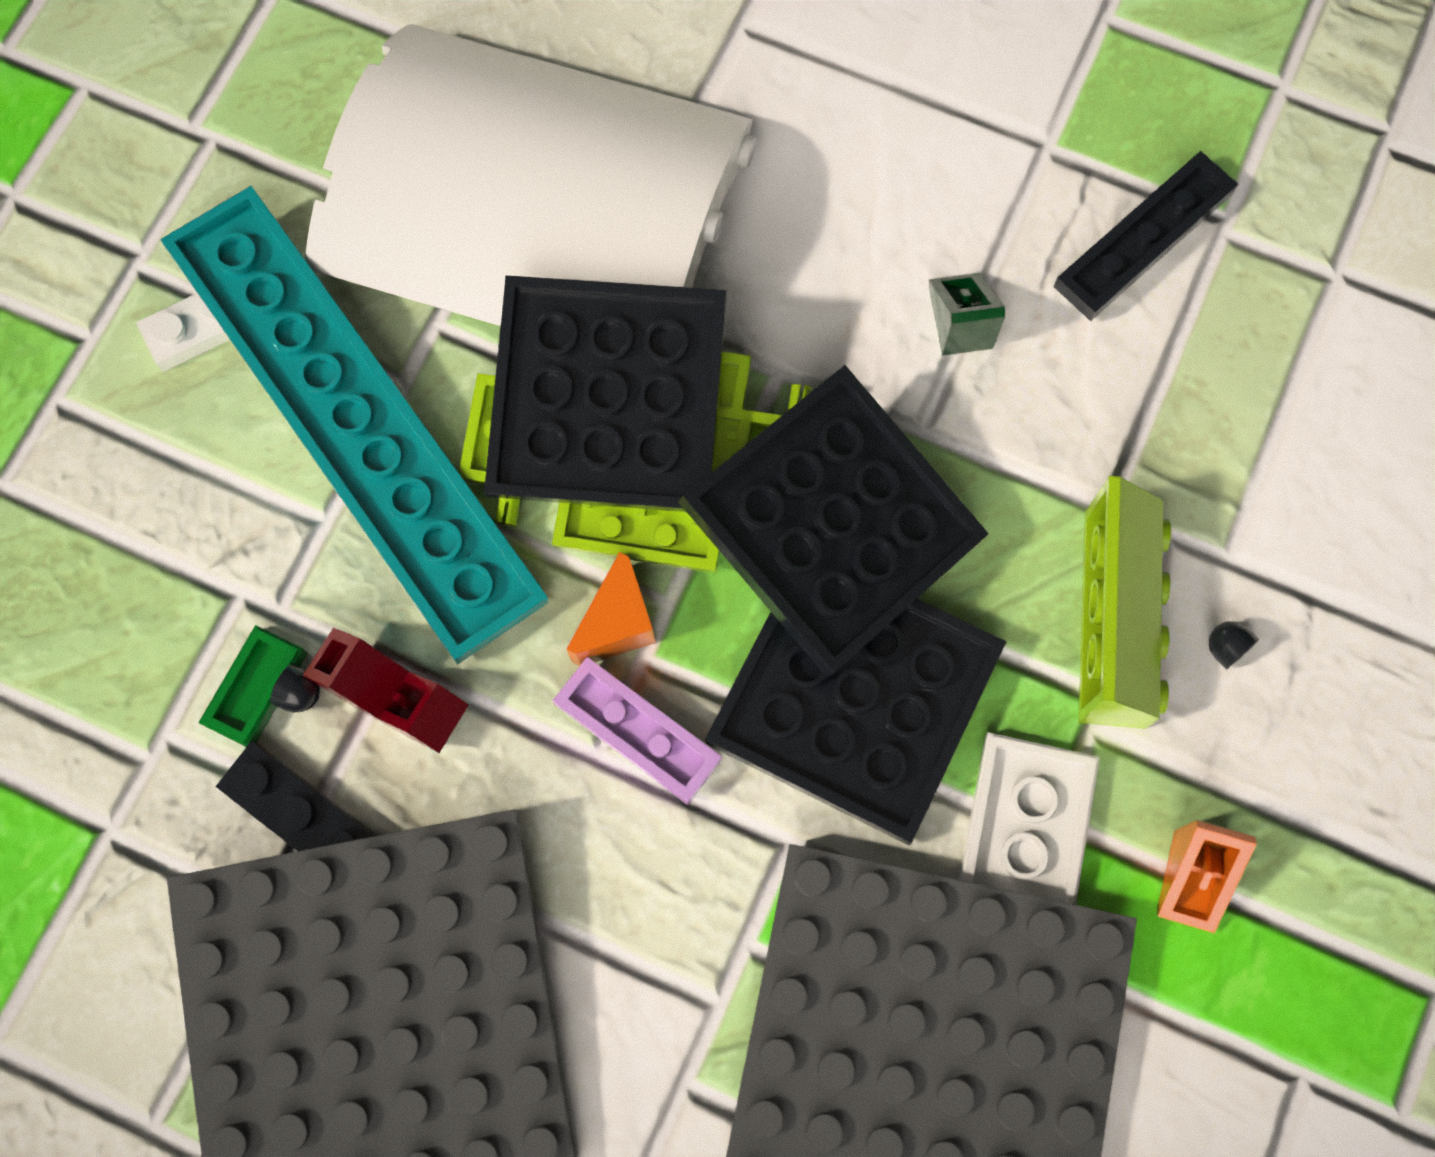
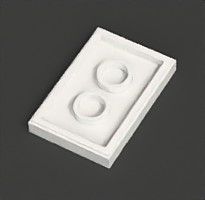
(1030, 818)

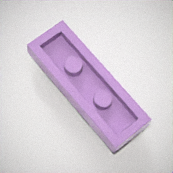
(637, 730)

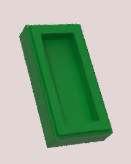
(243, 698)

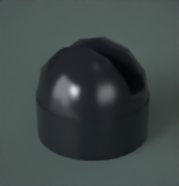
(1230, 642)
(294, 691)

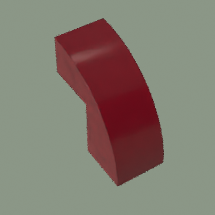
(386, 690)

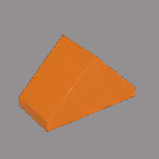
(615, 618)
(1203, 873)

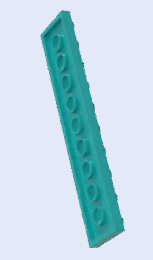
(356, 425)

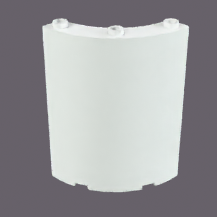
(515, 166)

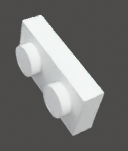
(181, 332)

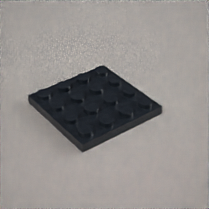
(604, 392)
(834, 520)
(871, 732)

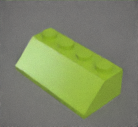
(1123, 608)

